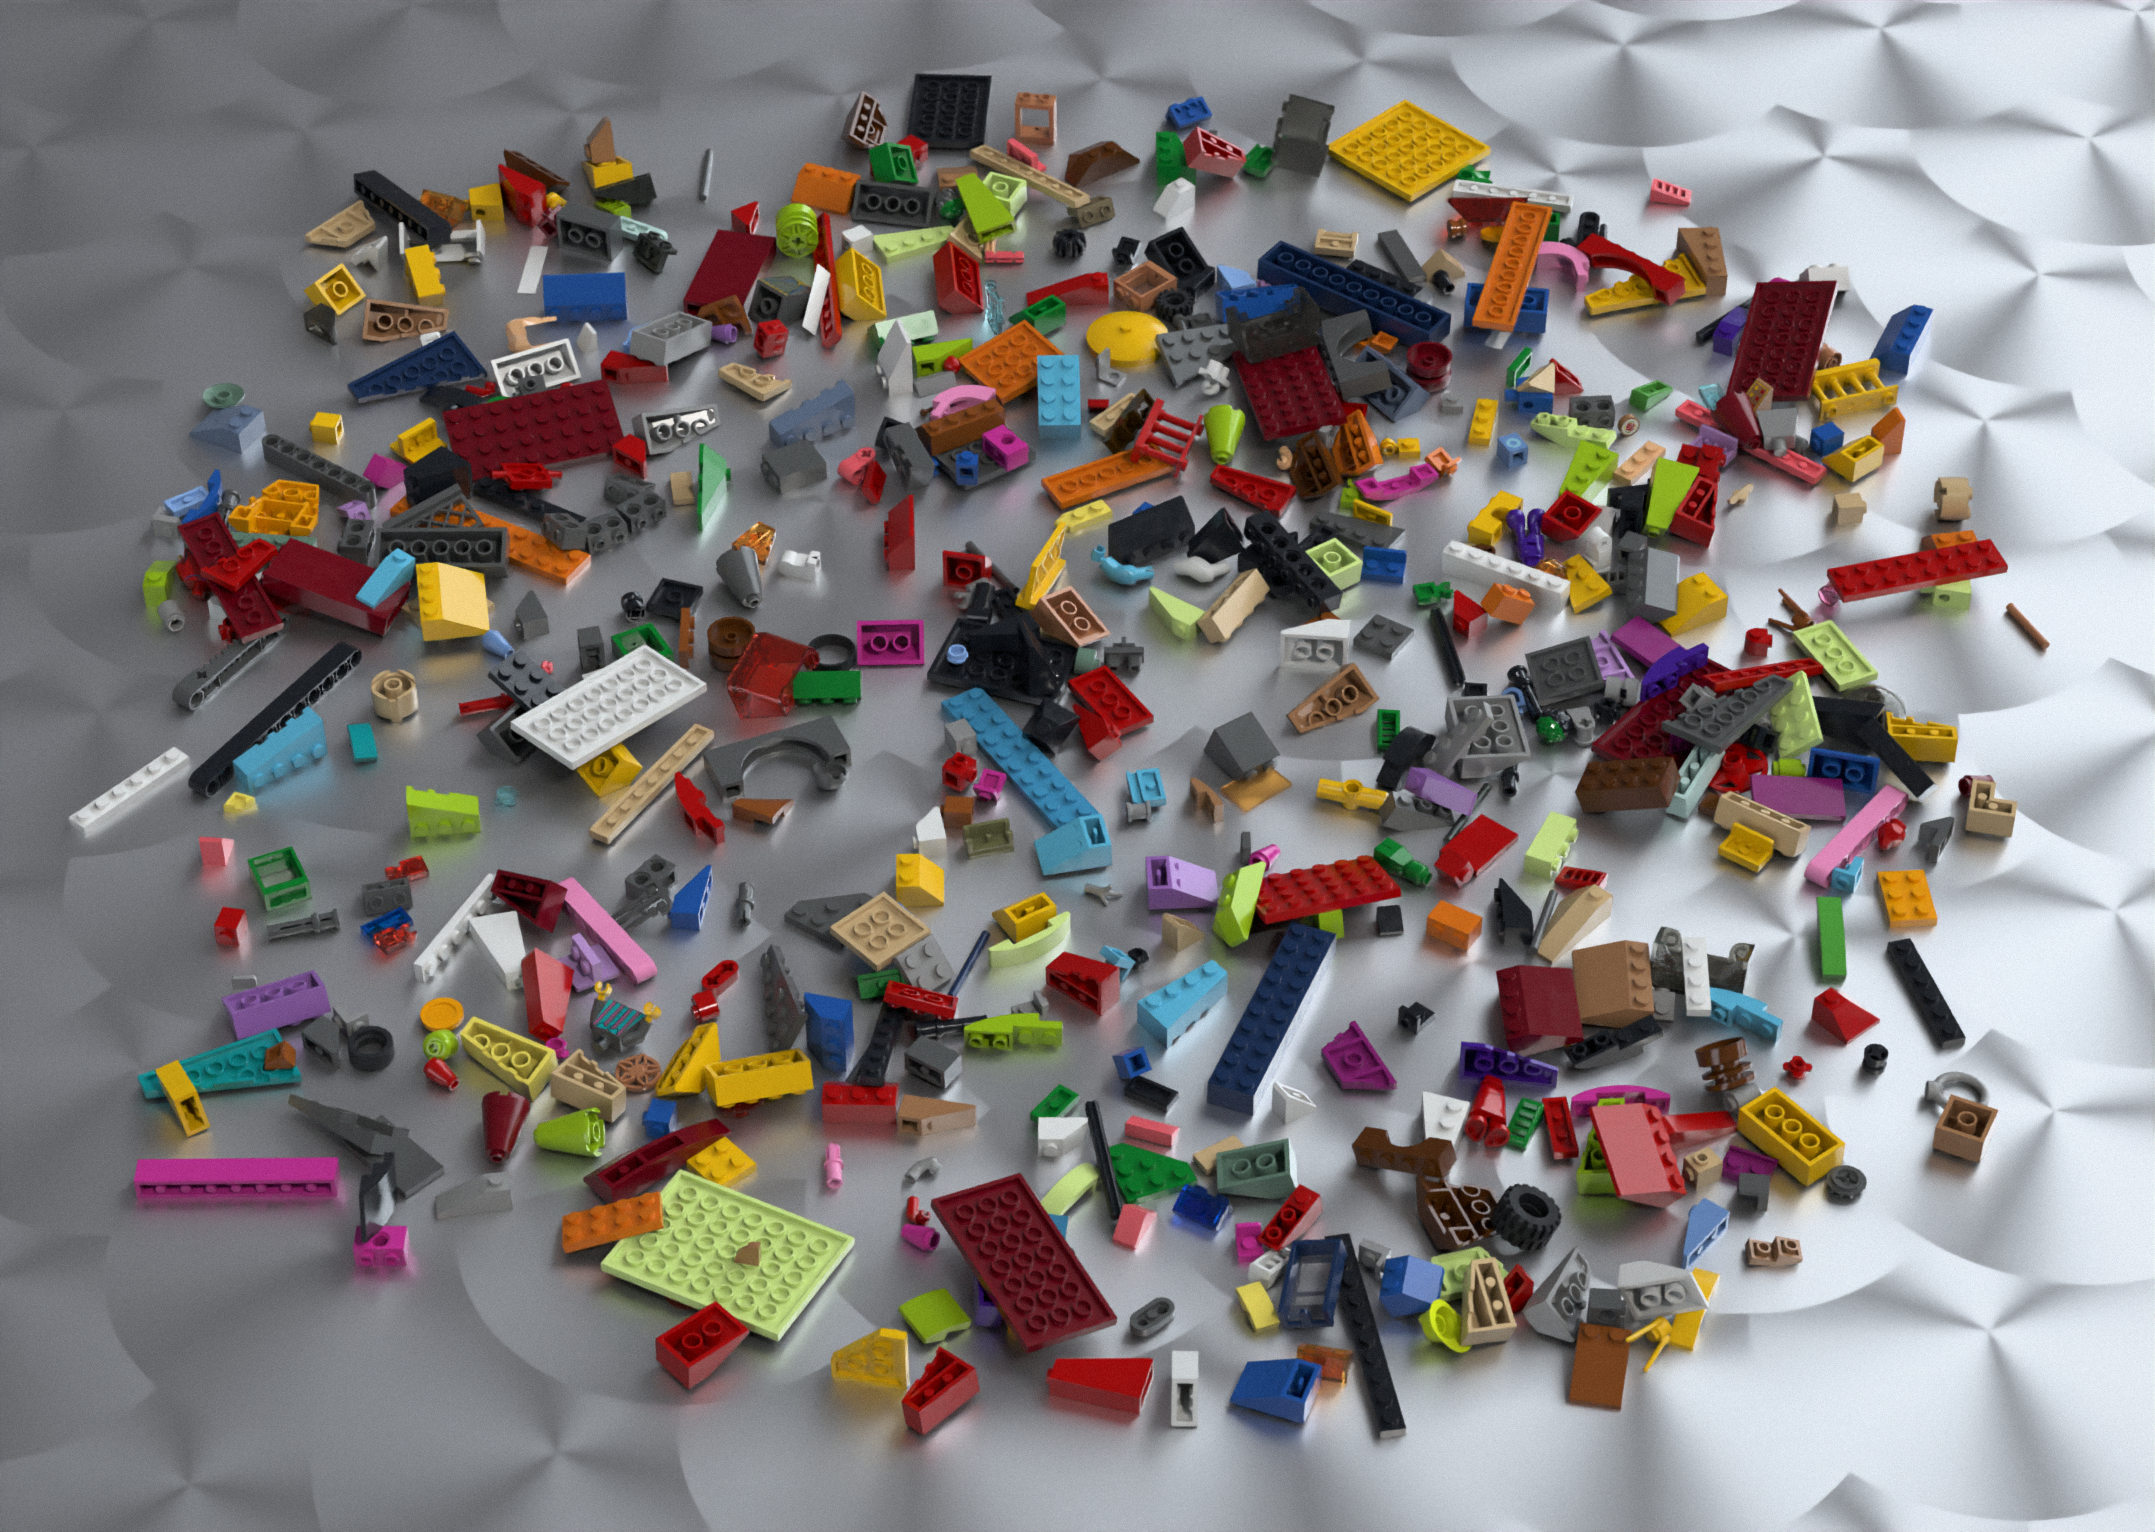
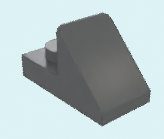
(1936, 835)

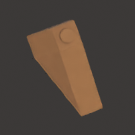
(1336, 698)

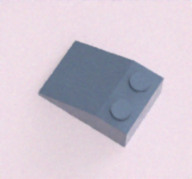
(231, 427)

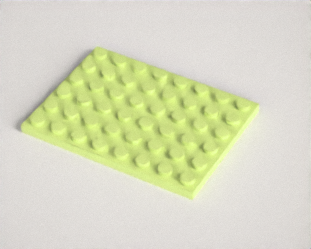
(698, 1246)

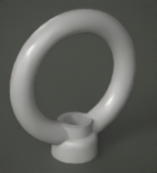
(1934, 1089)

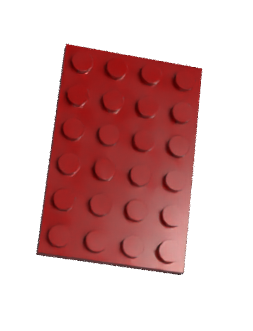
(1324, 889)

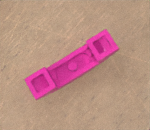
(1417, 479)
(1632, 1094)

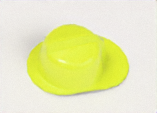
(1443, 1325)

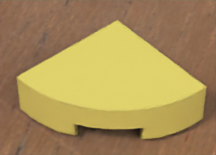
(238, 802)

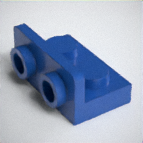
(1189, 112)
(1383, 564)

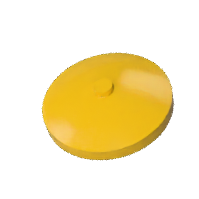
(1128, 336)

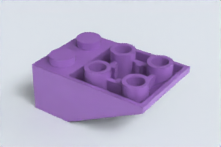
(1179, 884)

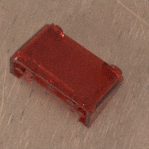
(765, 673)

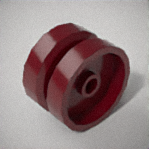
(1429, 365)

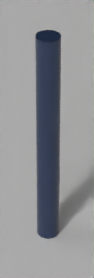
(969, 964)

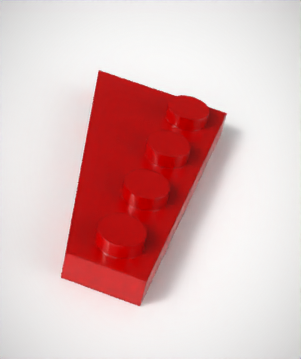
(1254, 489)

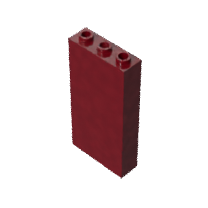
(729, 269)
(329, 586)

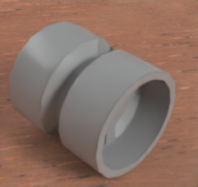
(1613, 687)

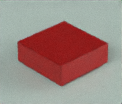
(1098, 404)

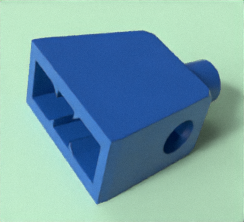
(1529, 401)

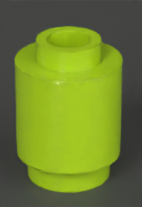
(1788, 767)

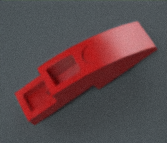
(695, 812)

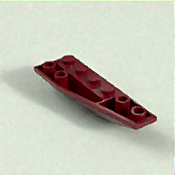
(648, 1164)

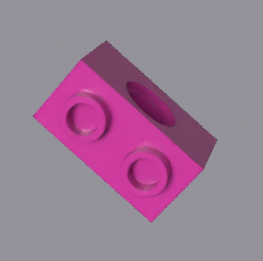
(1005, 448)
(386, 1248)

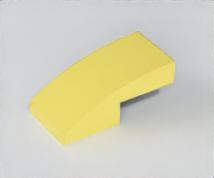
(1258, 1306)

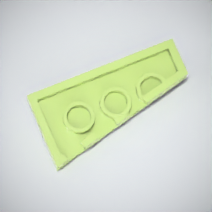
(910, 243)

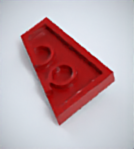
(239, 568)

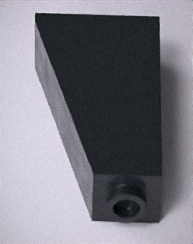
(1844, 717)

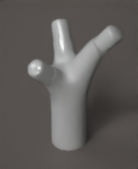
(1102, 892)

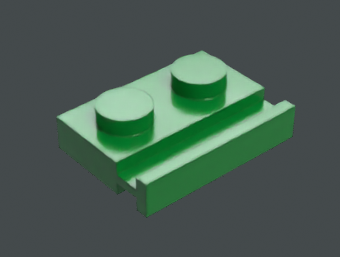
(1259, 161)

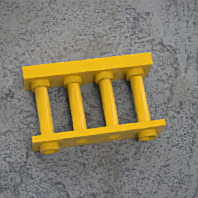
(1853, 375)

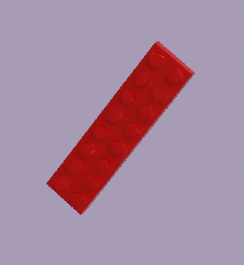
(1917, 570)

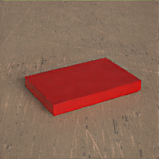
(1482, 843)

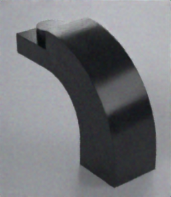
(1401, 753)

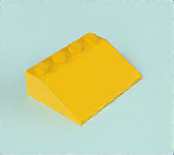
(451, 602)

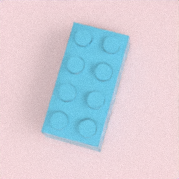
(1059, 397)

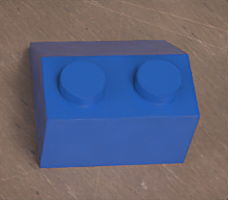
(1410, 1285)

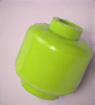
(440, 1044)

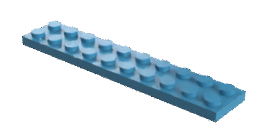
(1019, 759)

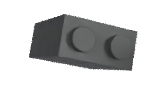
(793, 466)

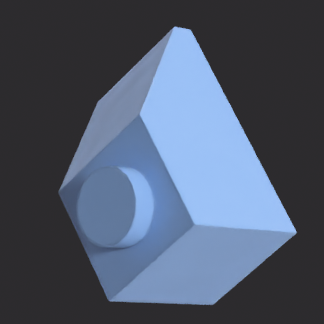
(1233, 279)

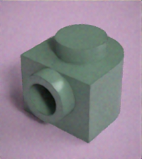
(1086, 661)

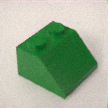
(893, 164)

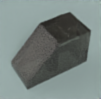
(322, 323)

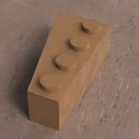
(1706, 256)

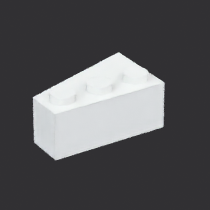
(1444, 1118)

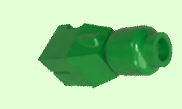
(1400, 862)

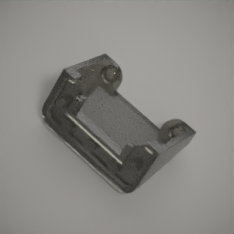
(1723, 972)

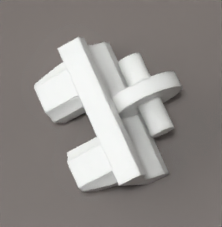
(1215, 375)

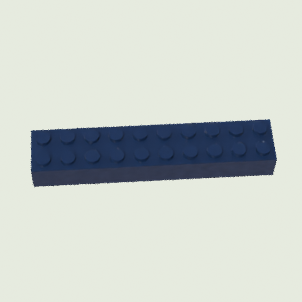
(1349, 292)
(1271, 1019)

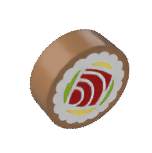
(1628, 425)

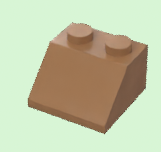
(600, 143)

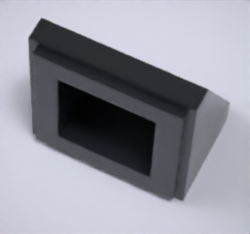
(1389, 920)

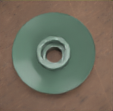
(223, 395)

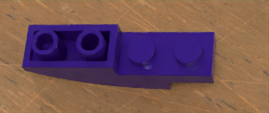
(1674, 664)

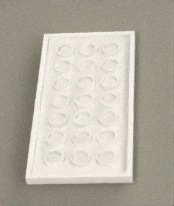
(608, 706)

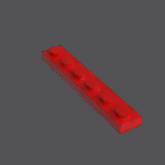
(1746, 677)

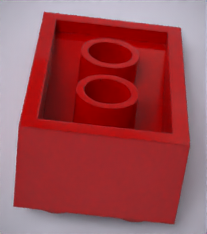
(522, 196)
(699, 1344)

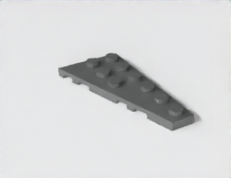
(1193, 348)
(1727, 718)
(782, 1002)

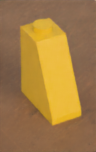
(183, 1098)

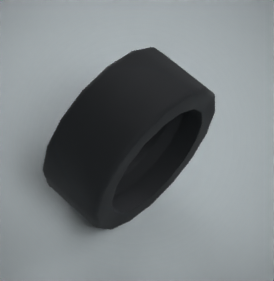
(373, 1061)

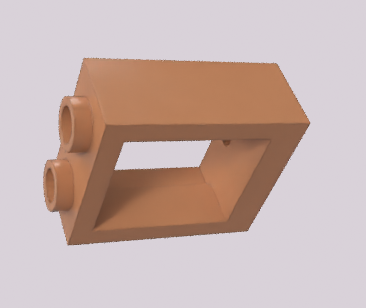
(1036, 134)
(1144, 273)

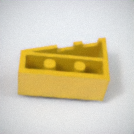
(424, 276)

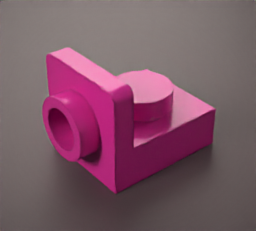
(1246, 1241)

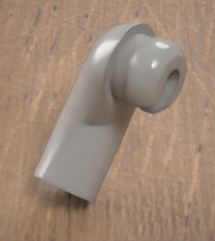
(921, 1166)

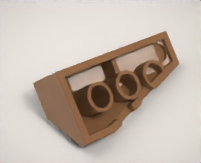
(396, 320)

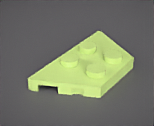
(1455, 1266)

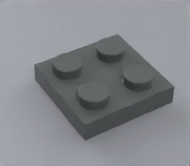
(1383, 637)

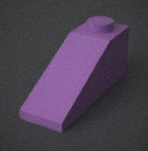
(1440, 790)

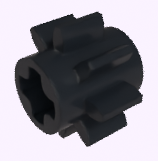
(1607, 711)

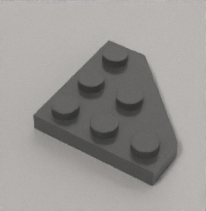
(819, 914)

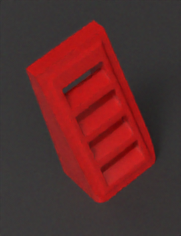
(1584, 878)

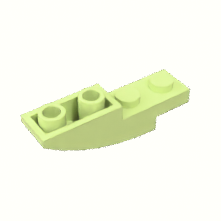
(1568, 433)

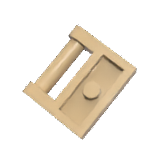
(1336, 243)

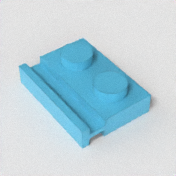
(1146, 785)

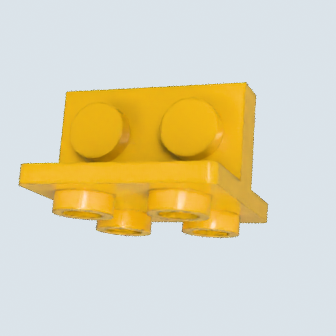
(418, 441)

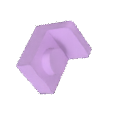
(354, 510)

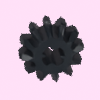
(1069, 243)

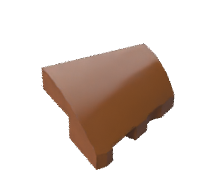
(726, 312)
(762, 809)

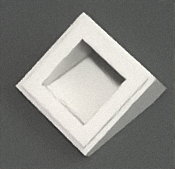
(587, 339)

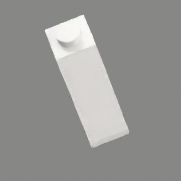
(1184, 1388)

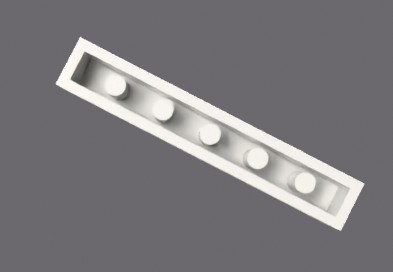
(1486, 569)

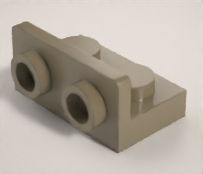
(1097, 210)

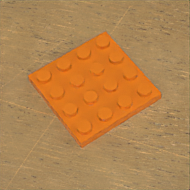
(1009, 361)

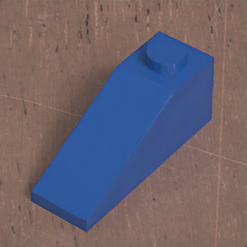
(691, 902)

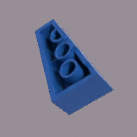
(1254, 301)

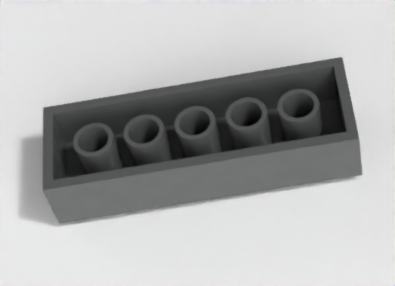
(469, 548)

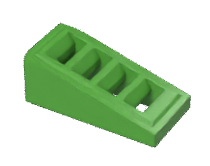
(1649, 394)

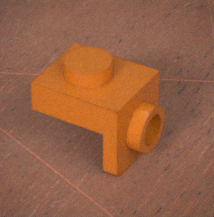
(1442, 462)

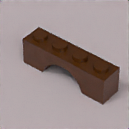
(1429, 1158)

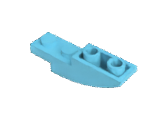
(1747, 1011)

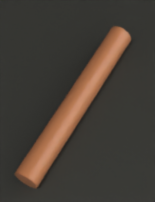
(2027, 625)

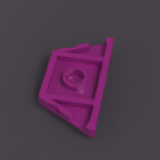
(1356, 1062)

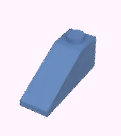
(1705, 1226)

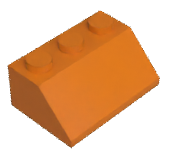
(825, 189)

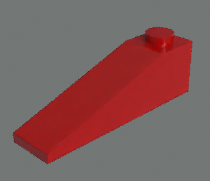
(1077, 291)
(1697, 1128)

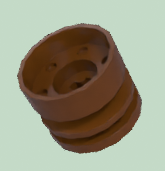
(1725, 1066)

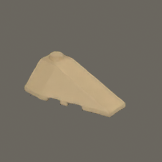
(1574, 920)

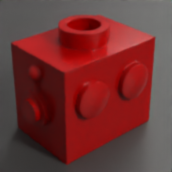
(770, 338)

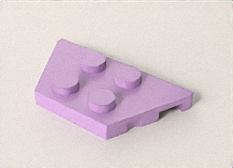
(1609, 658)

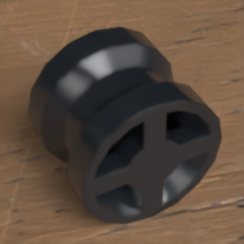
(1875, 1059)

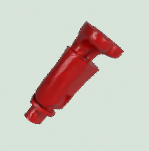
(1488, 1114)

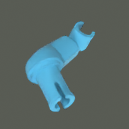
(1120, 573)

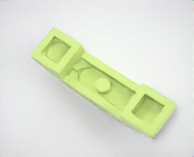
(1008, 954)
(1071, 1188)

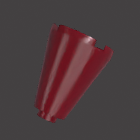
(1738, 419)
(503, 1123)

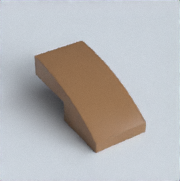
(1205, 797)

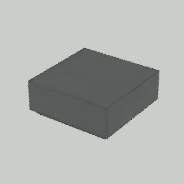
(1245, 848)

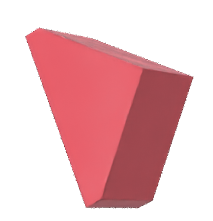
(215, 850)
(1133, 1225)

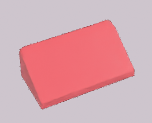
(1151, 1131)

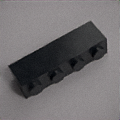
(1897, 759)

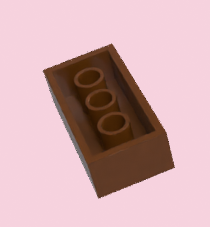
(1628, 784)

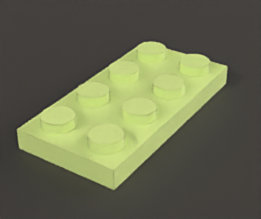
(1841, 659)
(1796, 719)

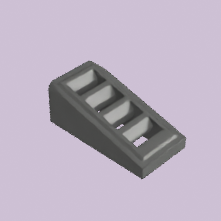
(1616, 580)

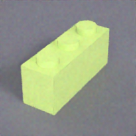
(1551, 845)

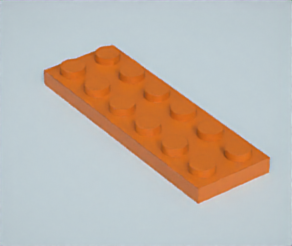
(1102, 477)

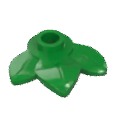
(1469, 174)

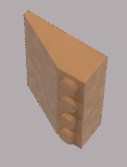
(1613, 983)

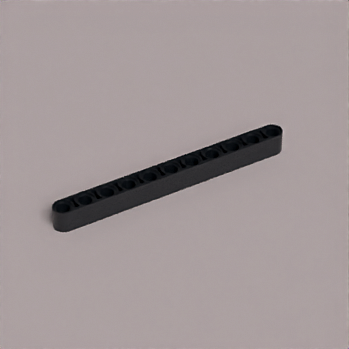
(302, 693)

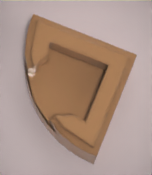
(749, 1254)

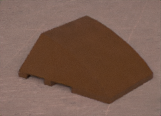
(1455, 1213)

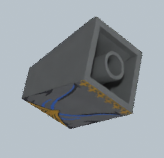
(779, 299)

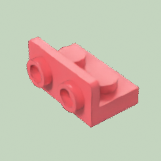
(1023, 154)

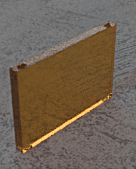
(1256, 791)

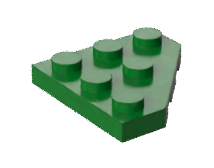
(1148, 1175)

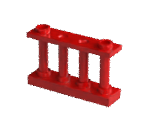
(1153, 425)

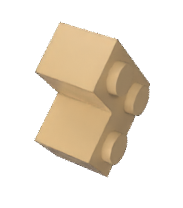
(1989, 813)

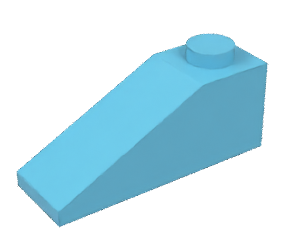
(387, 578)

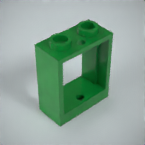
(637, 637)
(283, 893)

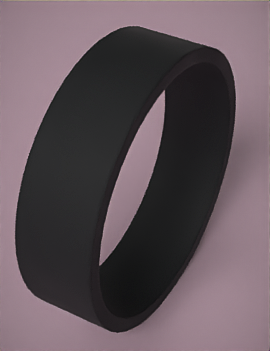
(836, 640)

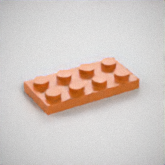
(612, 1222)

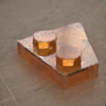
(760, 538)

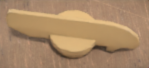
(1741, 495)

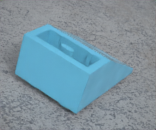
(1075, 846)

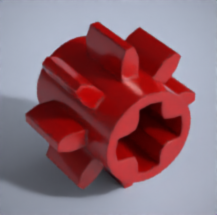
(227, 631)

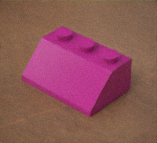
(890, 642)

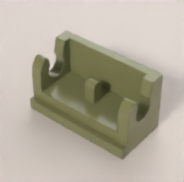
(988, 838)

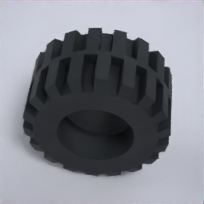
(1526, 1217)

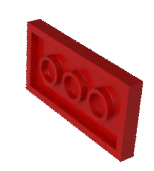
(1110, 700)

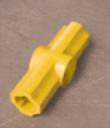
(1351, 794)

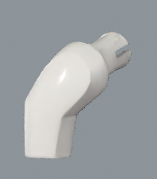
(1201, 569)

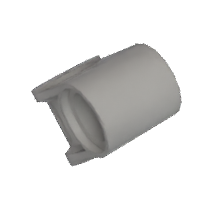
(1581, 725)

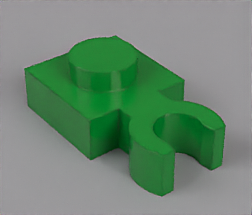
(1430, 593)

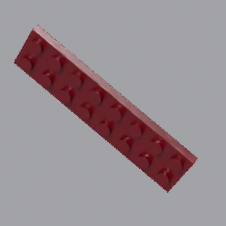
(249, 607)

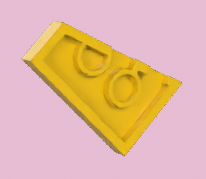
(1585, 585)

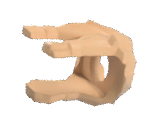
(517, 333)

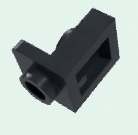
(1415, 1017)

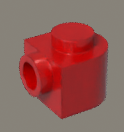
(1757, 642)
(704, 1006)

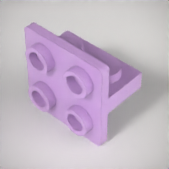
(588, 963)

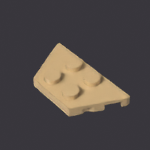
(343, 228)

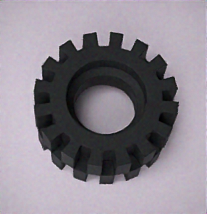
(1173, 303)

